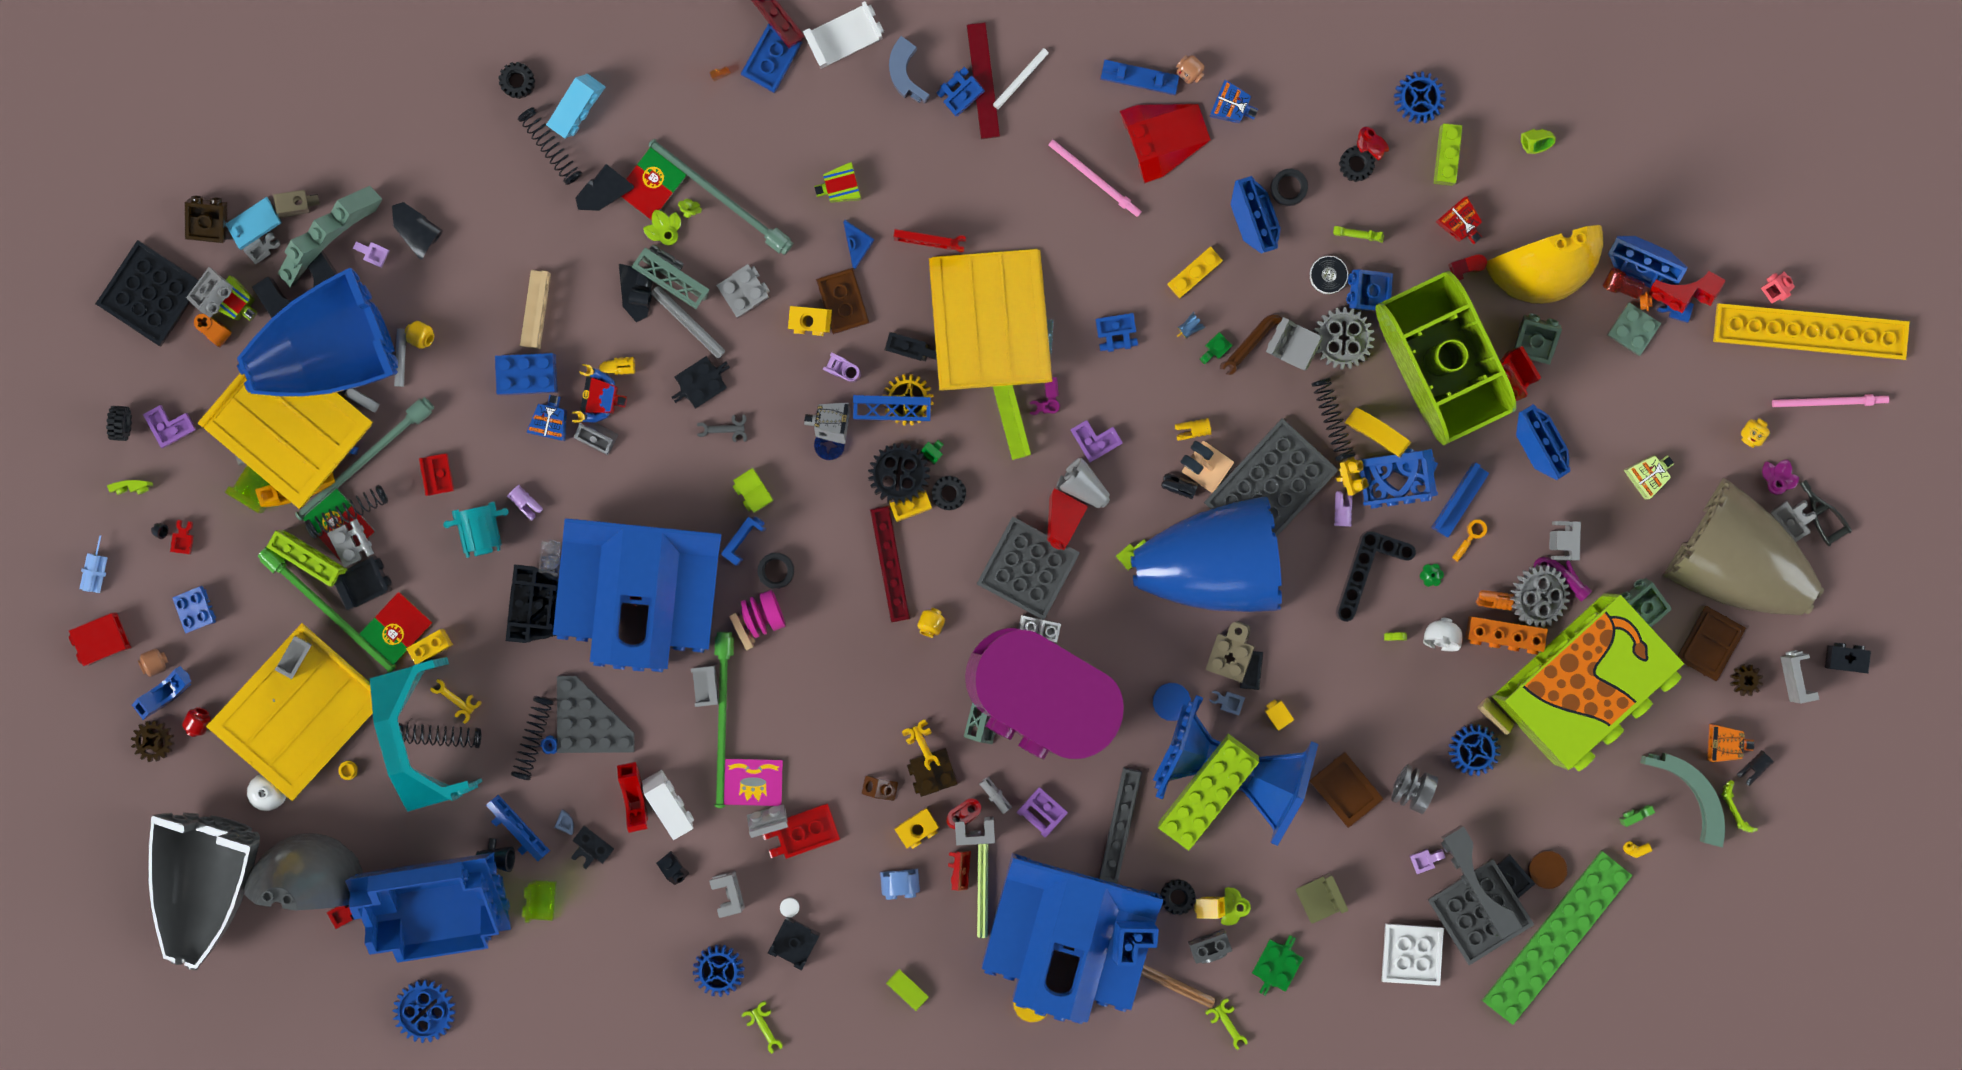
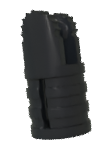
(1179, 485)
(1758, 765)

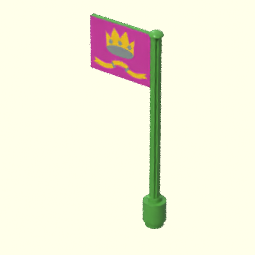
(741, 779)

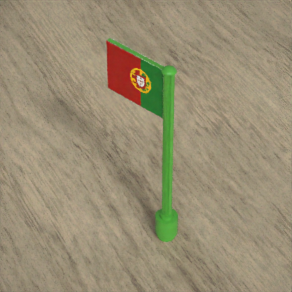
(385, 636)

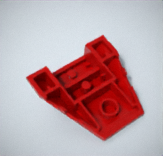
(1164, 135)

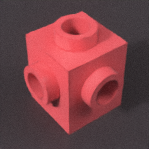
(1778, 287)

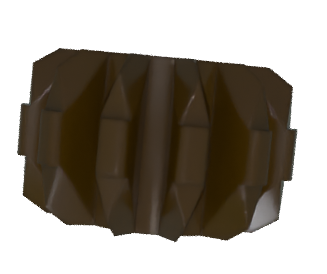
(1740, 681)

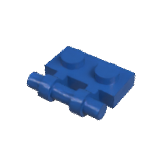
(963, 95)
(1115, 326)

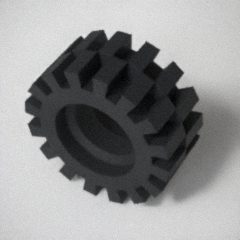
(527, 85)
(1349, 172)
(119, 423)
(949, 481)
(1189, 896)

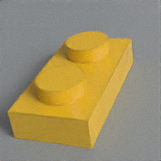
(911, 509)

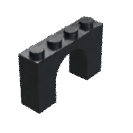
(272, 296)

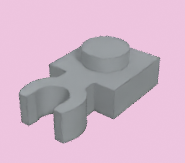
(260, 249)

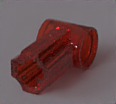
(1618, 281)

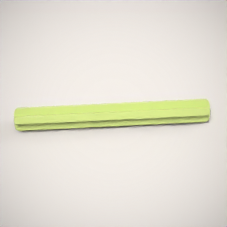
(982, 915)

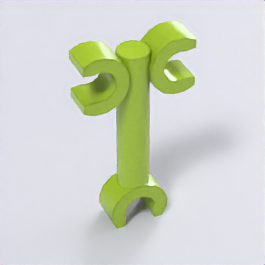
(1371, 235)
(1220, 1011)
(756, 1014)

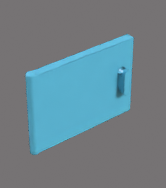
(253, 223)

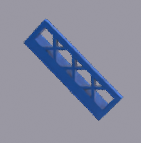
(891, 400)
(1460, 500)

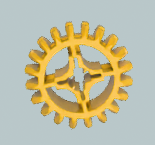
(910, 383)

